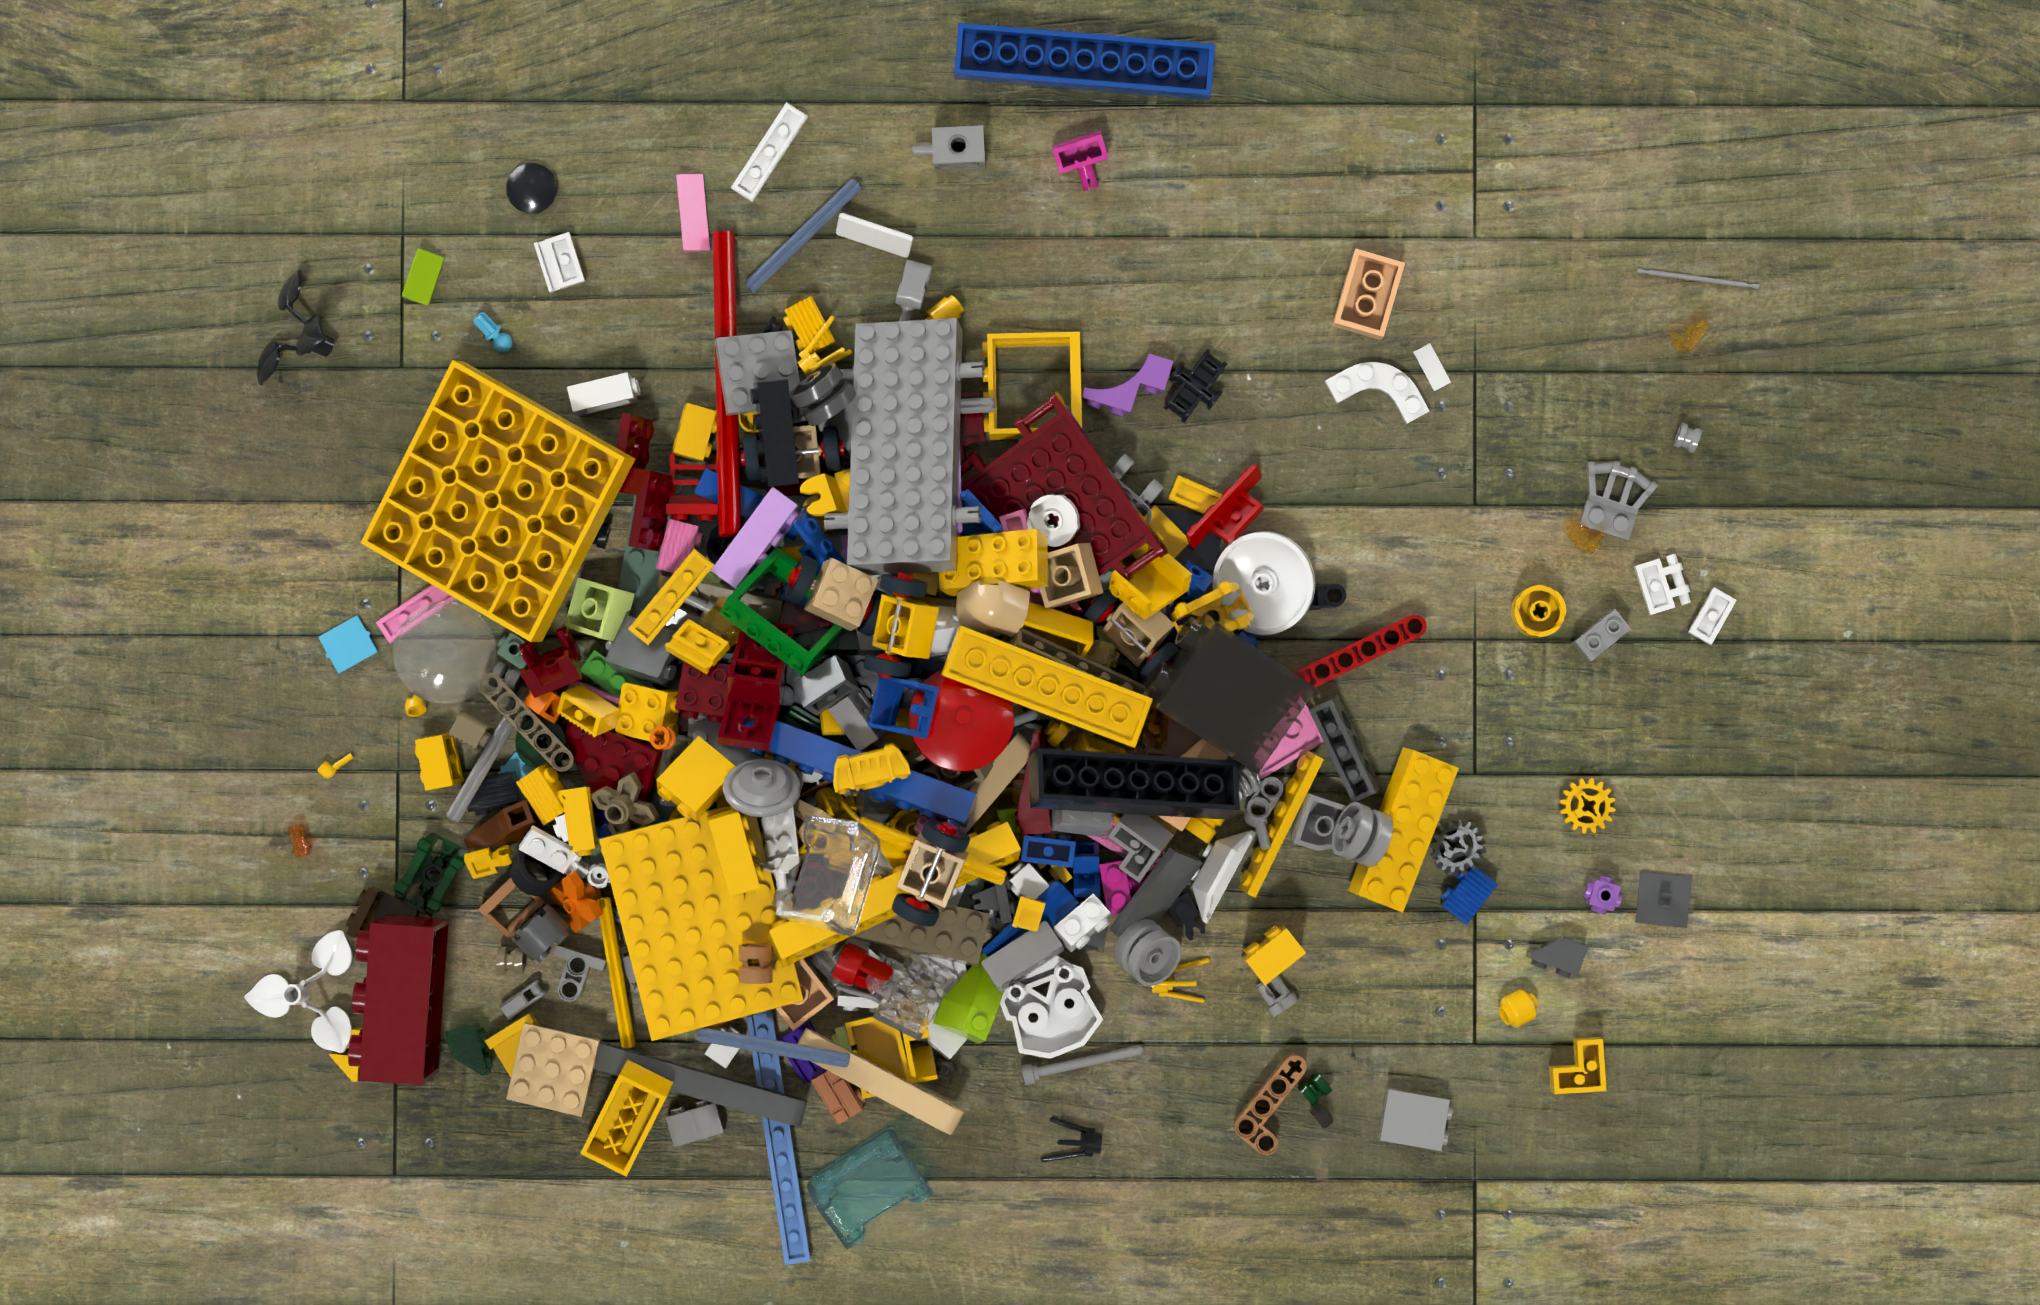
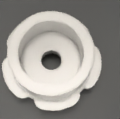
(596, 881)

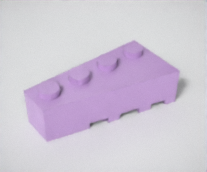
(757, 538)

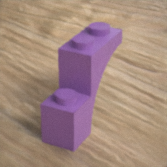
(1120, 399)

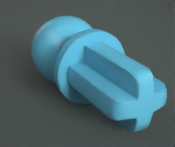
(501, 341)

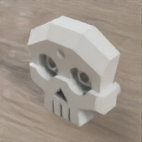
(1057, 1027)

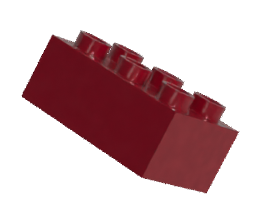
(400, 999)

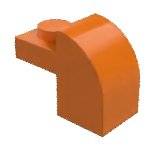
(545, 705)

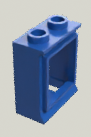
(887, 704)

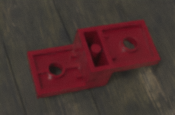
(648, 486)
(754, 694)

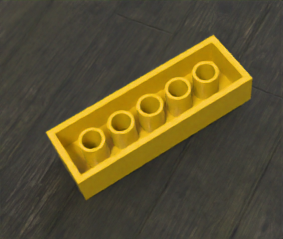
(1415, 805)

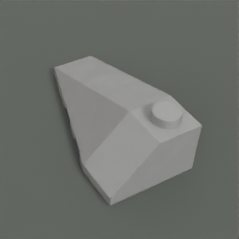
(1316, 822)

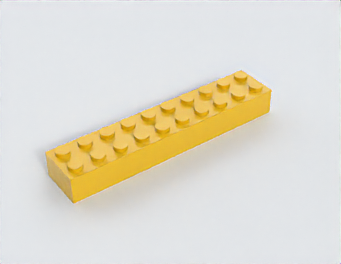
(797, 941)

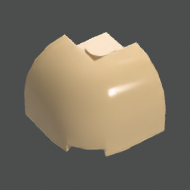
(993, 608)

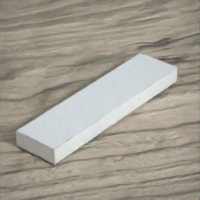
(769, 152)

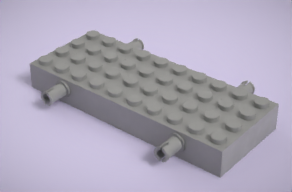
(905, 447)

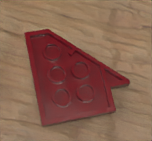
(611, 757)

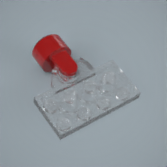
(907, 991)

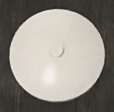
(1272, 577)

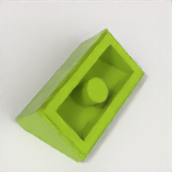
(423, 277)

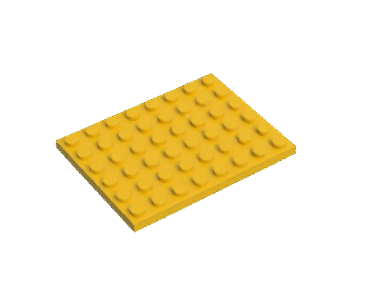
(687, 927)

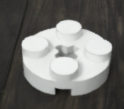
(1058, 506)

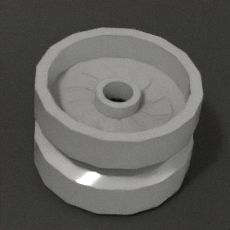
(1362, 834)
(1147, 952)

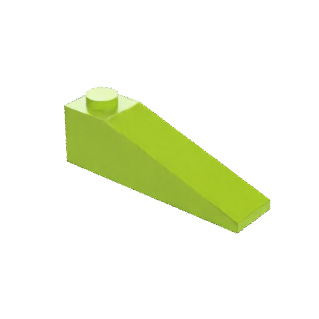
(970, 1005)

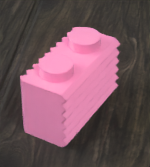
(677, 544)

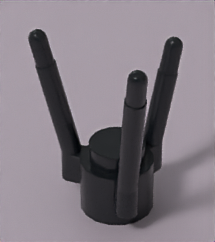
(1090, 1142)

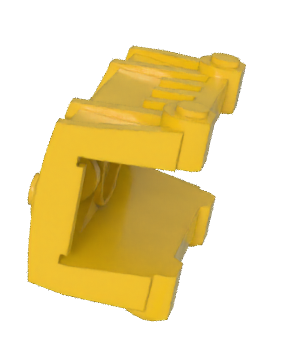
(1212, 602)
(870, 769)

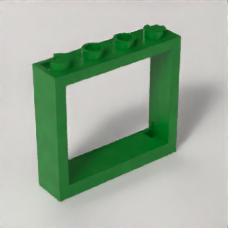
(764, 632)

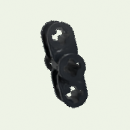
(1200, 378)

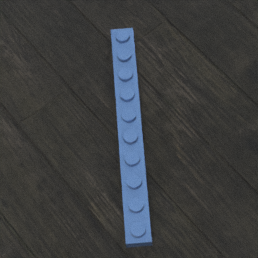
(780, 1149)

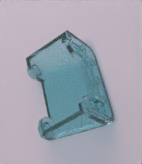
(866, 1186)

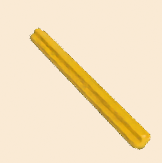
(907, 841)
(616, 974)

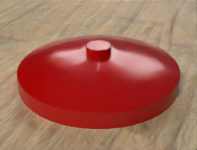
(966, 725)

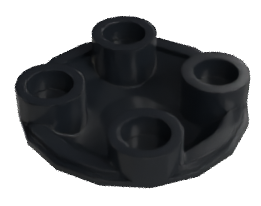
(531, 188)

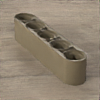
(538, 727)

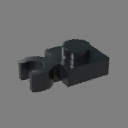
(1183, 912)

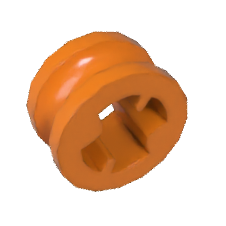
(656, 738)

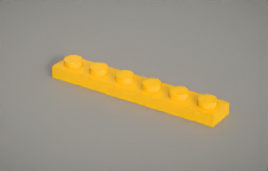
(1283, 817)

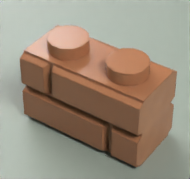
(838, 1096)

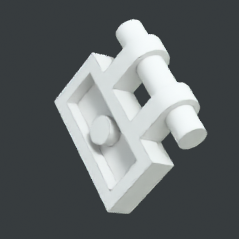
(1655, 586)

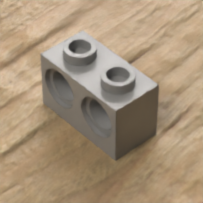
(1601, 635)

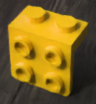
(645, 709)

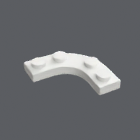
(1383, 378)

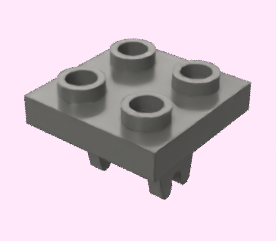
(995, 899)

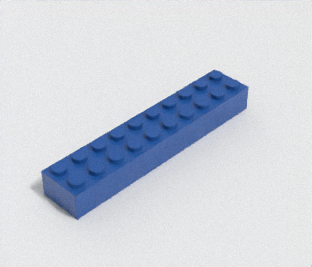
(1084, 61)

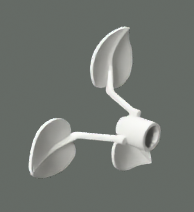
(275, 995)

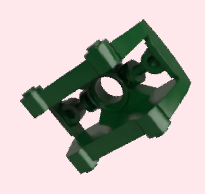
(417, 873)

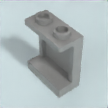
(1415, 1119)

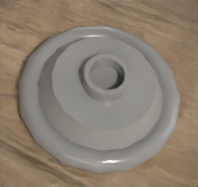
(762, 787)

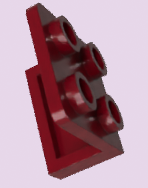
(703, 693)

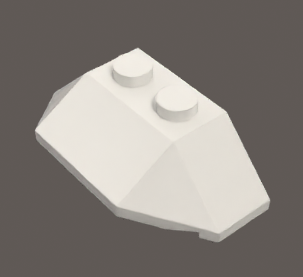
(1217, 870)

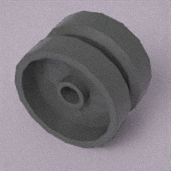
(822, 394)

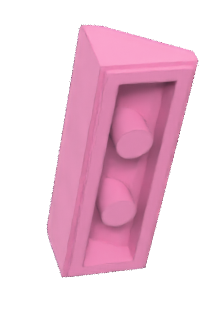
(693, 212)

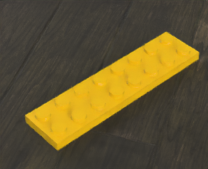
(1046, 686)

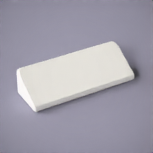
(874, 235)

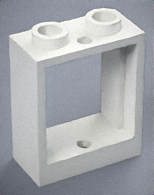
(603, 394)

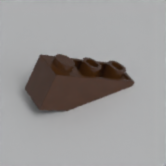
(503, 828)

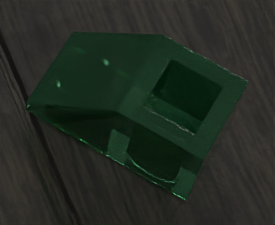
(468, 1047)

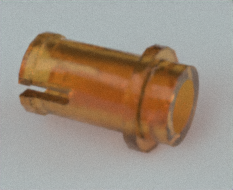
(299, 841)

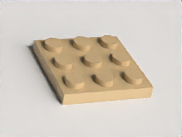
(553, 1069)

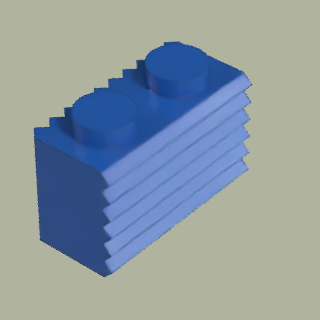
(1468, 894)

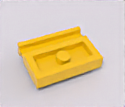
(697, 646)

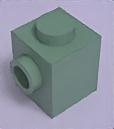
(510, 649)

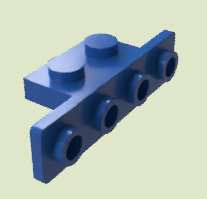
(818, 544)

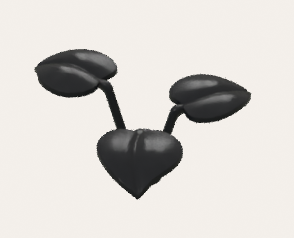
(311, 338)

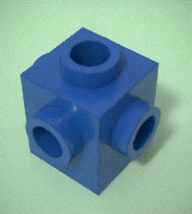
(1199, 582)

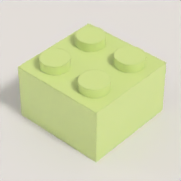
(598, 609)

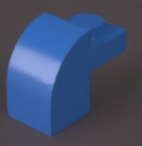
(1086, 870)

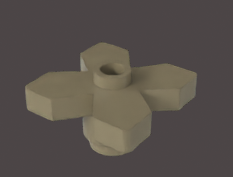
(623, 805)

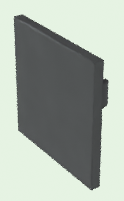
(1663, 899)

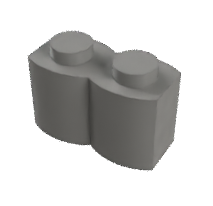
(694, 1124)

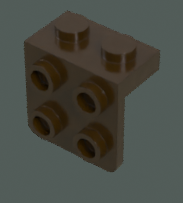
(374, 905)

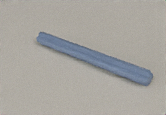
(803, 235)
(773, 1047)

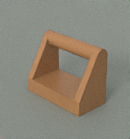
(498, 897)

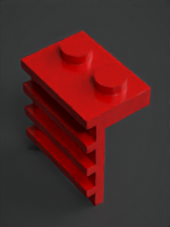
(686, 506)

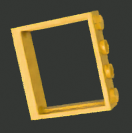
(1046, 339)

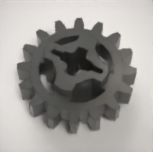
(1458, 837)

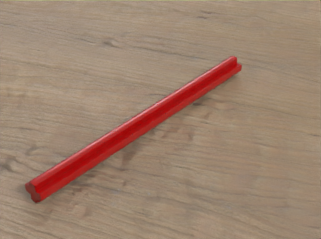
(727, 426)

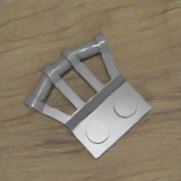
(1608, 515)

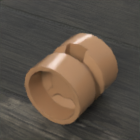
(755, 972)

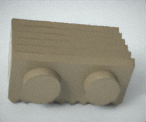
(471, 731)

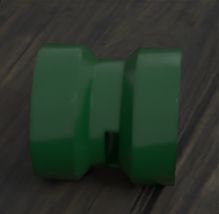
(1309, 1091)

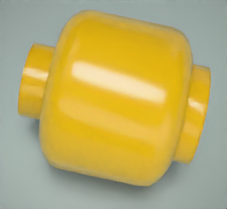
(1518, 1008)

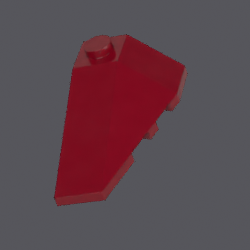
(1032, 819)

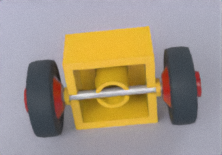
(901, 626)

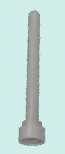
(1032, 1072)

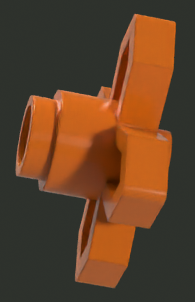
(578, 900)

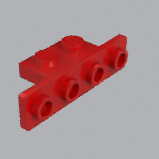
(1231, 513)

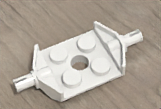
(780, 846)

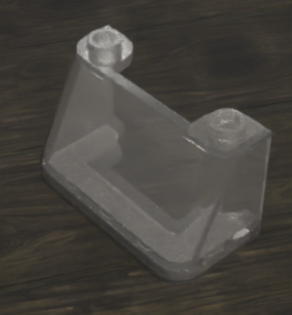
(832, 876)

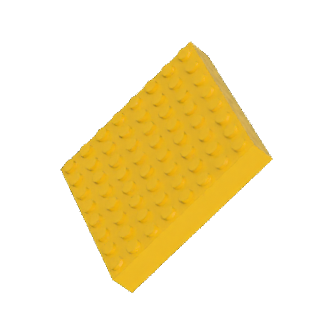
(497, 501)

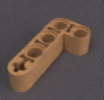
(1274, 1100)

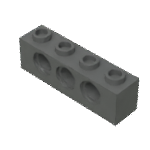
(1345, 749)

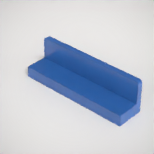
(1058, 905)

